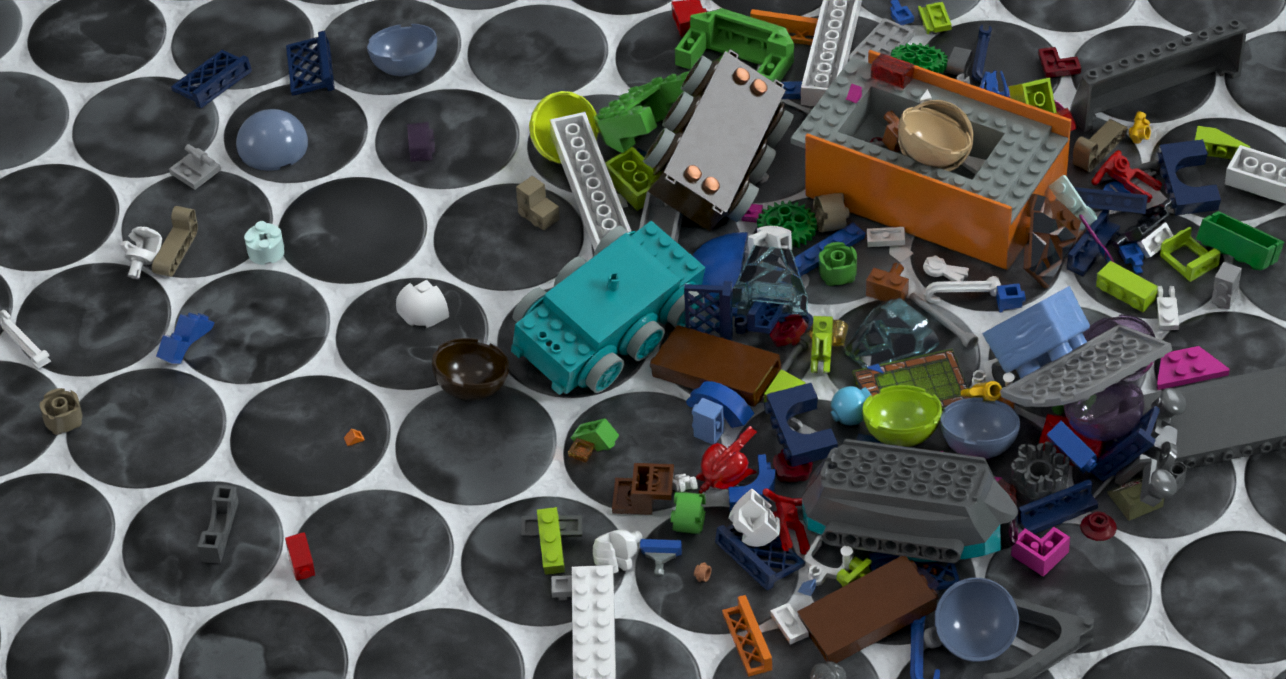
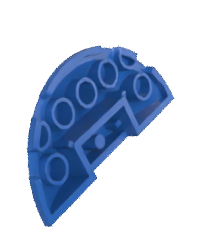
(722, 260)

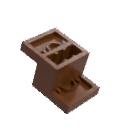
(638, 493)

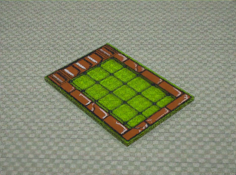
(934, 372)

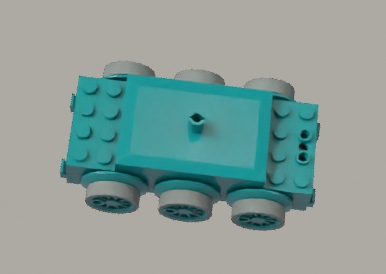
(606, 308)

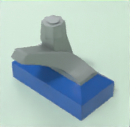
(660, 552)

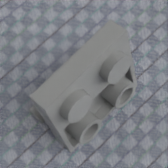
(195, 167)

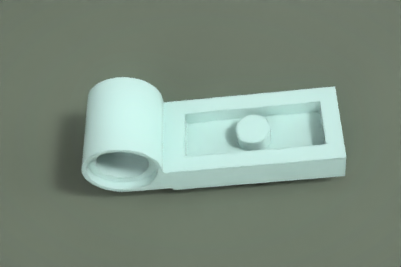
(1071, 200)

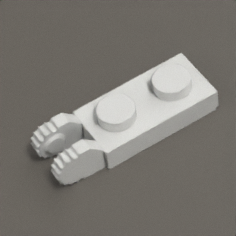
(1167, 310)
(683, 482)

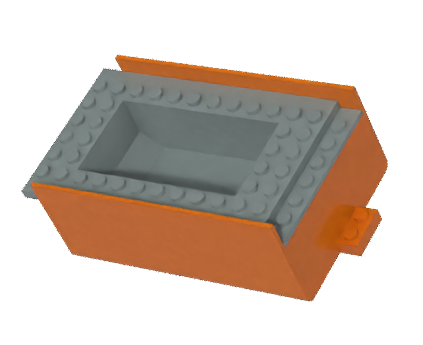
(954, 209)

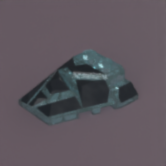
(770, 277)
(891, 334)

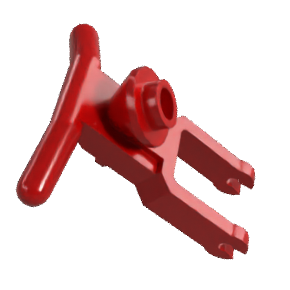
(1119, 169)
(789, 519)

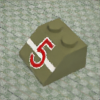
(1128, 499)

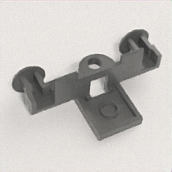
(1156, 479)

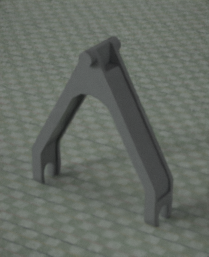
(1072, 631)

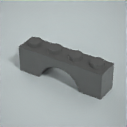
(214, 540)

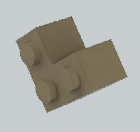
(535, 205)

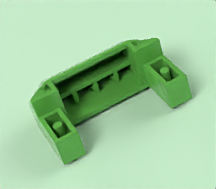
(746, 36)
(638, 111)

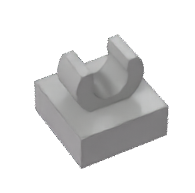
(561, 587)

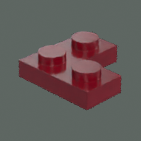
(1054, 66)

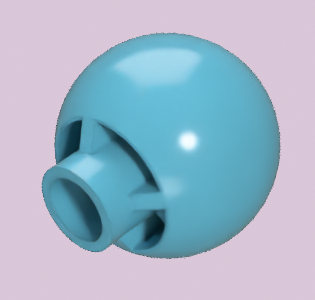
(848, 405)

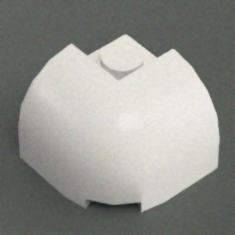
(770, 236)
(422, 304)
(755, 519)

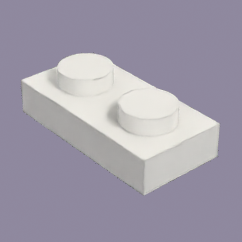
(885, 236)
(1152, 241)
(789, 623)

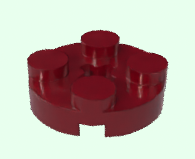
(789, 331)
(788, 473)

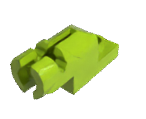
(821, 343)

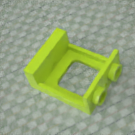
(1196, 268)

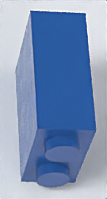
(1072, 447)

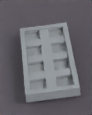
(883, 39)

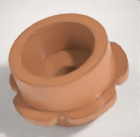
(702, 572)

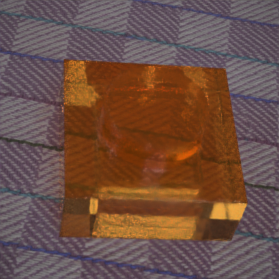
(581, 450)

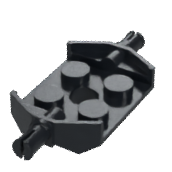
(1152, 217)

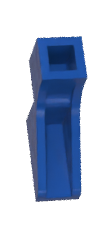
(187, 331)

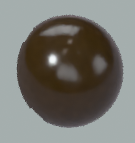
(470, 368)

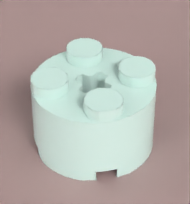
(264, 243)

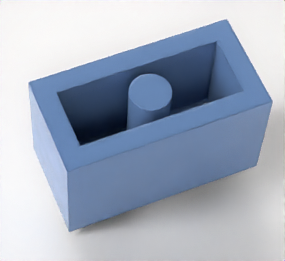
(708, 421)

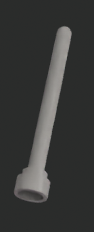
(968, 339)

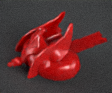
(725, 466)

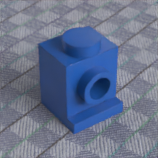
(1009, 297)

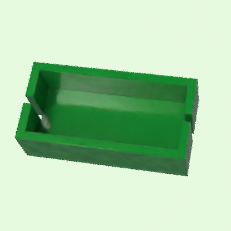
(1239, 240)

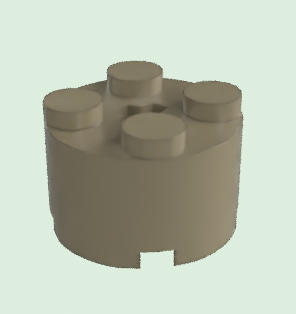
(830, 212)
(61, 411)

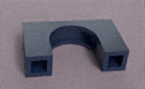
(1183, 197)
(798, 447)

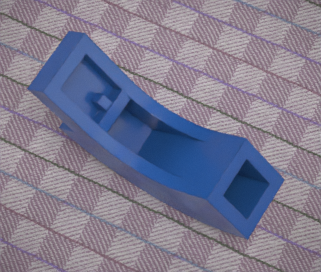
(735, 408)
(765, 479)

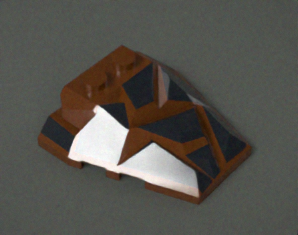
(1051, 238)

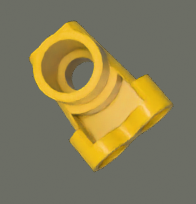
(1140, 129)

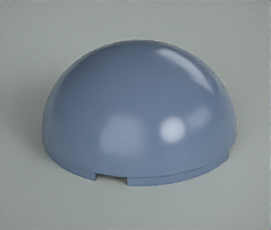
(403, 49)
(271, 140)
(979, 427)
(976, 619)

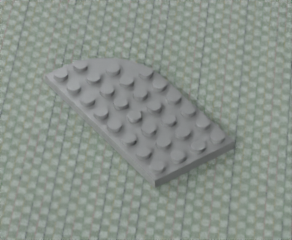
(1087, 369)

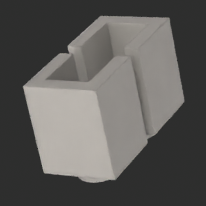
(1226, 285)

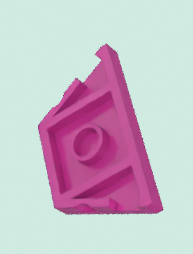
(1188, 367)

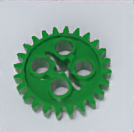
(922, 56)
(791, 217)

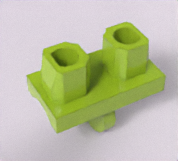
(859, 569)

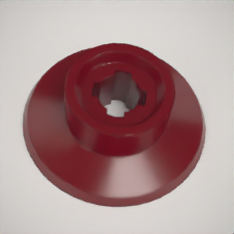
(1098, 532)

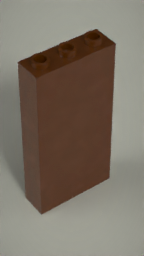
(697, 357)
(868, 609)

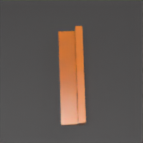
(794, 24)
(755, 634)

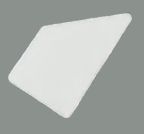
(900, 252)

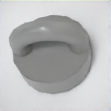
(931, 638)

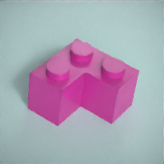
(1043, 552)

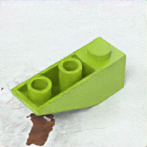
(1218, 143)

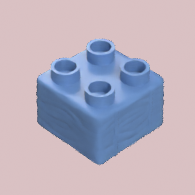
(1039, 333)

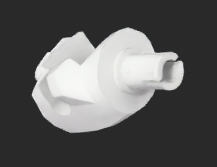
(147, 246)
(616, 549)

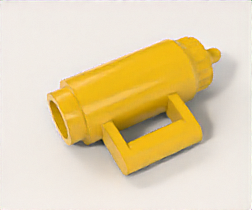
(987, 390)

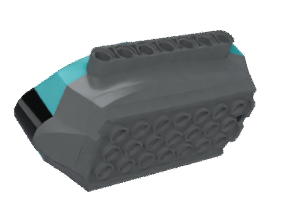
(909, 503)

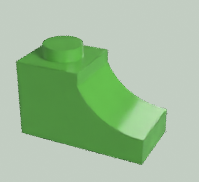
(597, 432)

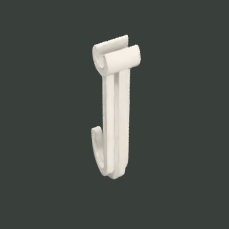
(989, 285)
(38, 357)

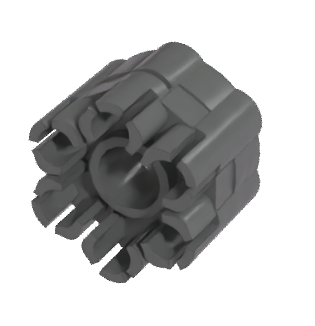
(1038, 473)

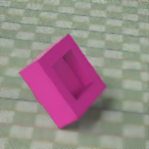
(752, 213)

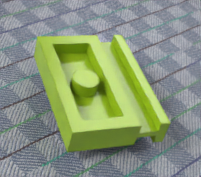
(935, 17)

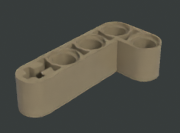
(1091, 152)
(177, 242)

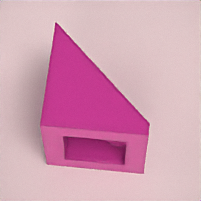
(854, 93)

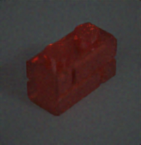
(892, 70)

